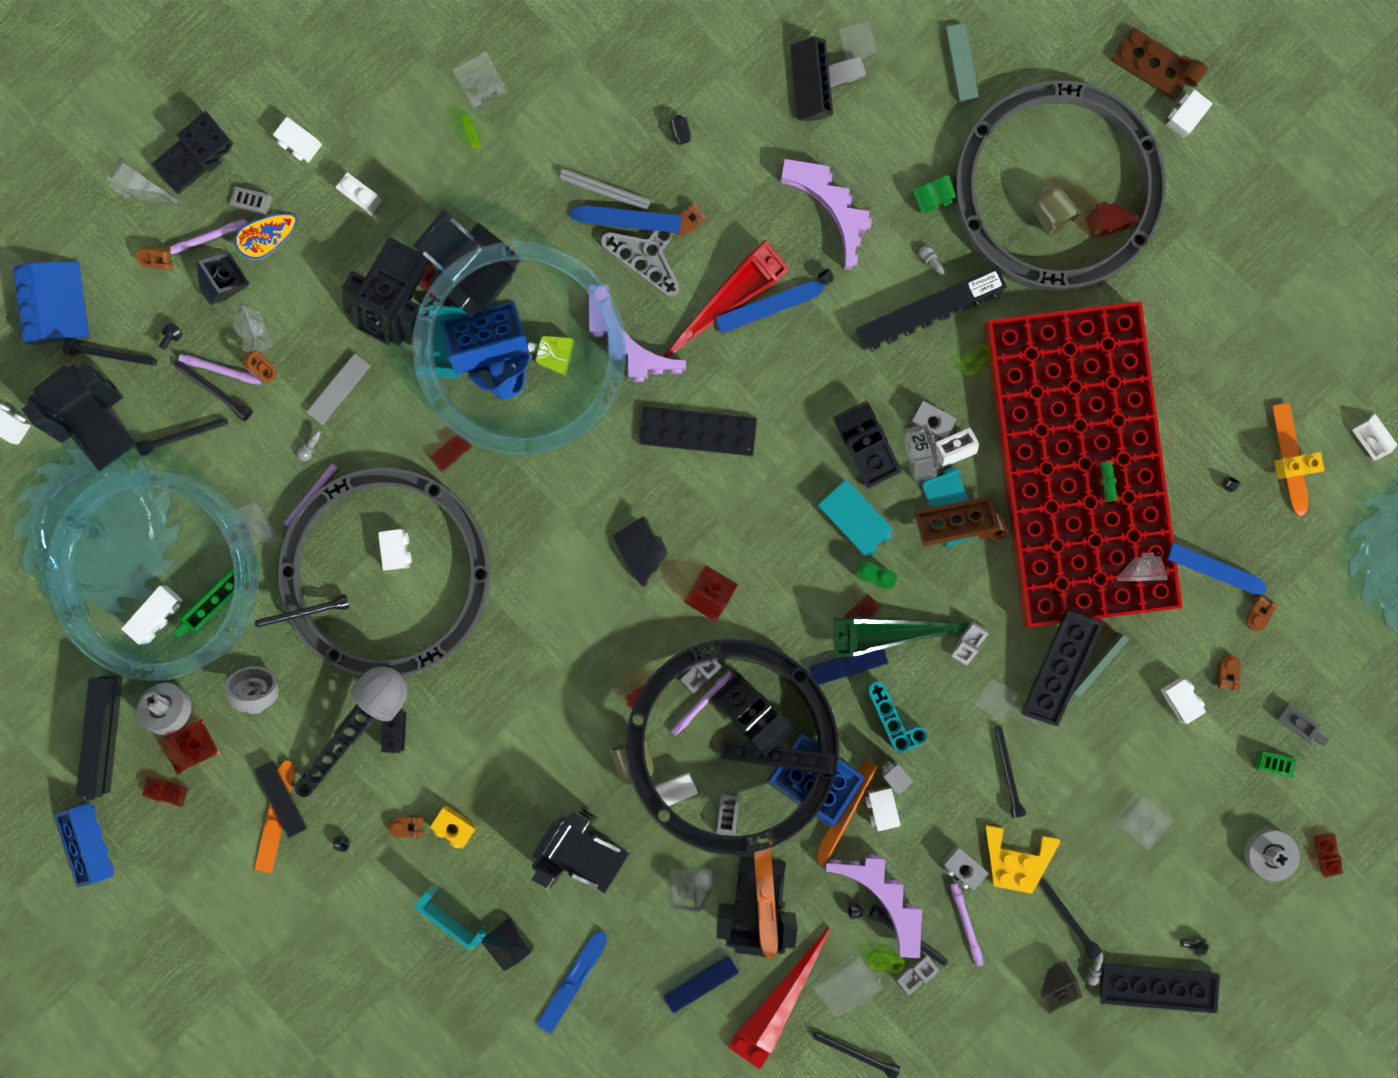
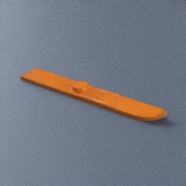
(1289, 448)
(273, 826)
(834, 832)
(766, 902)

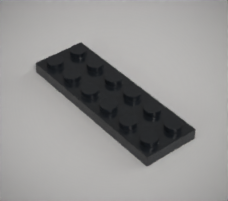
(698, 431)
(1062, 667)
(1159, 988)

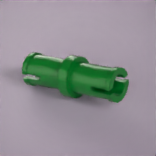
(1108, 481)

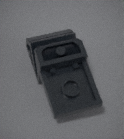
(195, 154)
(867, 444)
(752, 714)

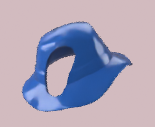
(506, 376)

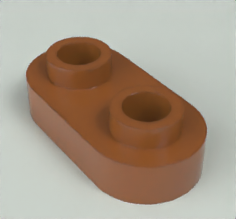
(258, 365)

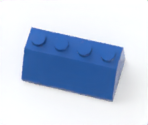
(84, 845)

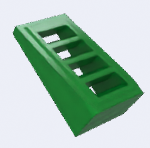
(1261, 761)

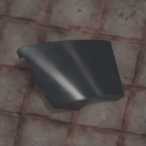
(640, 549)

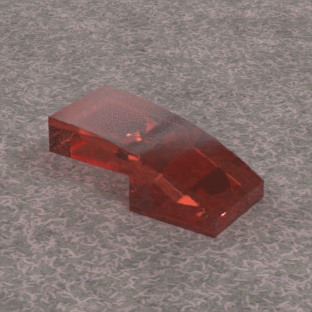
(450, 452)

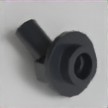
(170, 332)
(1200, 946)

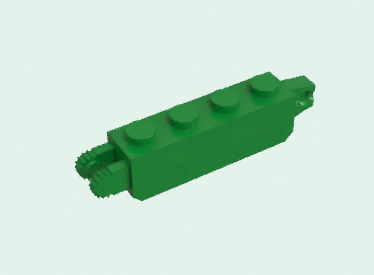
(207, 604)

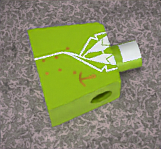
(553, 353)

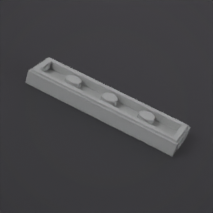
(338, 389)

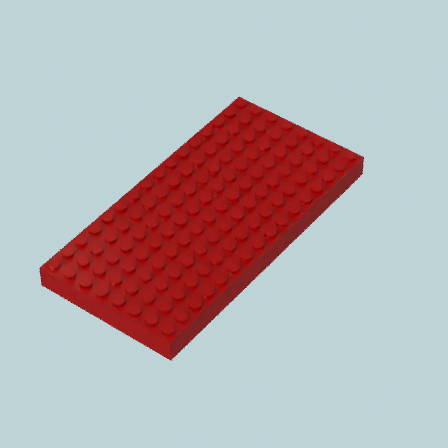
(1065, 400)

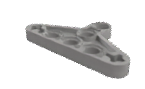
(638, 251)

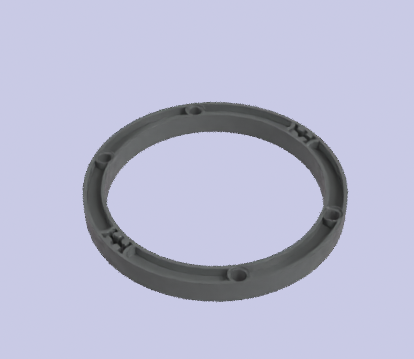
(1105, 105)
(318, 505)

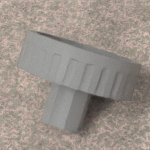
(244, 693)
(156, 703)
(1280, 862)

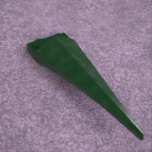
(867, 634)

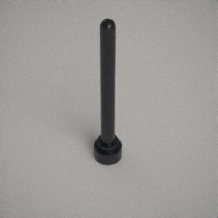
(70, 347)
(243, 411)
(145, 447)
(340, 602)
(1017, 809)
(878, 915)
(1091, 949)
(891, 1070)

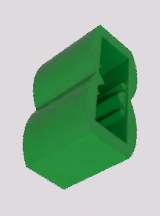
(934, 194)
(880, 577)

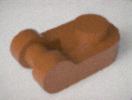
(686, 224)
(148, 257)
(1256, 620)
(1229, 665)
(400, 827)

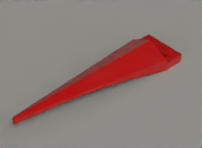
(752, 276)
(762, 1029)

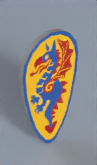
(264, 235)

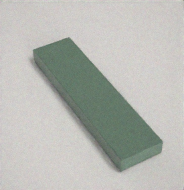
(962, 62)
(1100, 663)

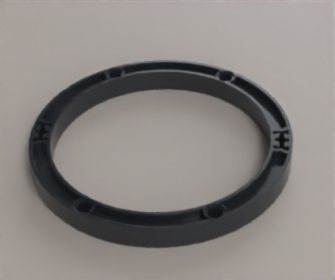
(810, 693)

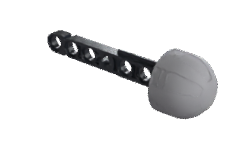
(378, 696)

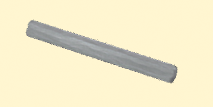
(604, 189)

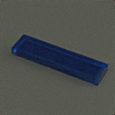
(847, 666)
(701, 984)

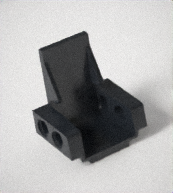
(447, 242)
(382, 299)
(79, 406)
(579, 851)
(739, 922)

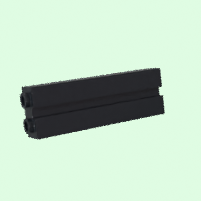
(99, 736)

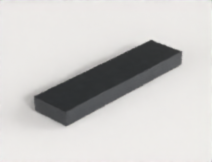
(280, 798)

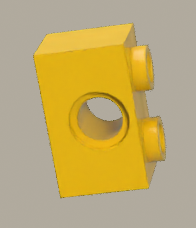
(1299, 465)
(464, 827)

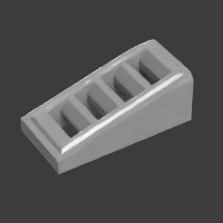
(264, 205)
(730, 798)

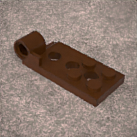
(1185, 70)
(988, 526)

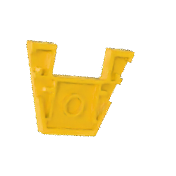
(1014, 868)

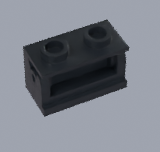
(394, 734)

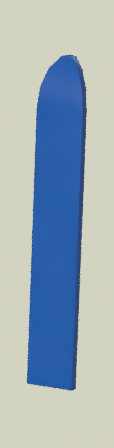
(626, 218)
(769, 306)
(1216, 569)
(572, 982)

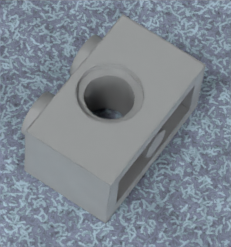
(944, 421)
(895, 776)
(974, 874)

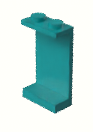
(440, 352)
(944, 491)
(856, 518)
(446, 923)

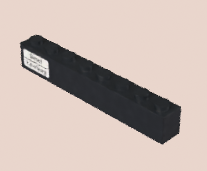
(931, 308)

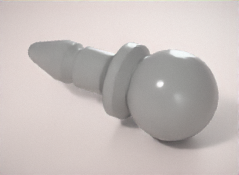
(927, 254)
(305, 453)
(1093, 975)

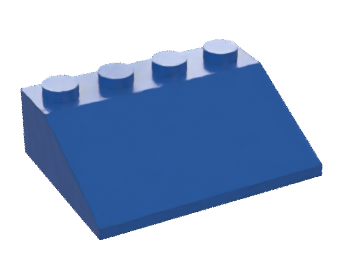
(50, 302)
(485, 338)
(796, 783)

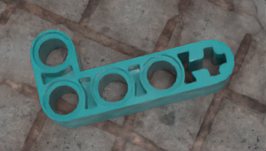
(891, 714)

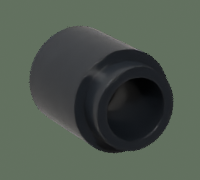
(680, 129)

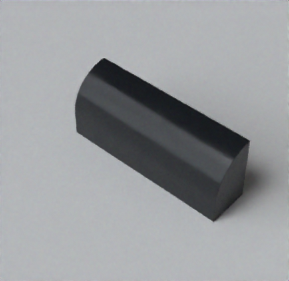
(811, 79)

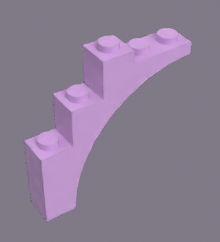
(814, 180)
(639, 359)
(905, 920)

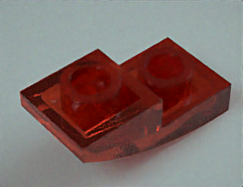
(864, 608)
(165, 791)
(1327, 854)

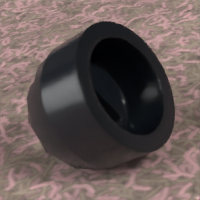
(825, 276)
(1231, 484)
(341, 847)
(854, 911)

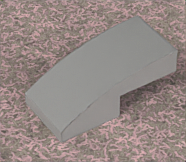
(846, 71)
(969, 642)
(699, 675)
(916, 975)

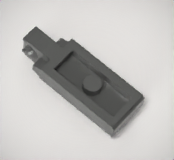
(1301, 724)

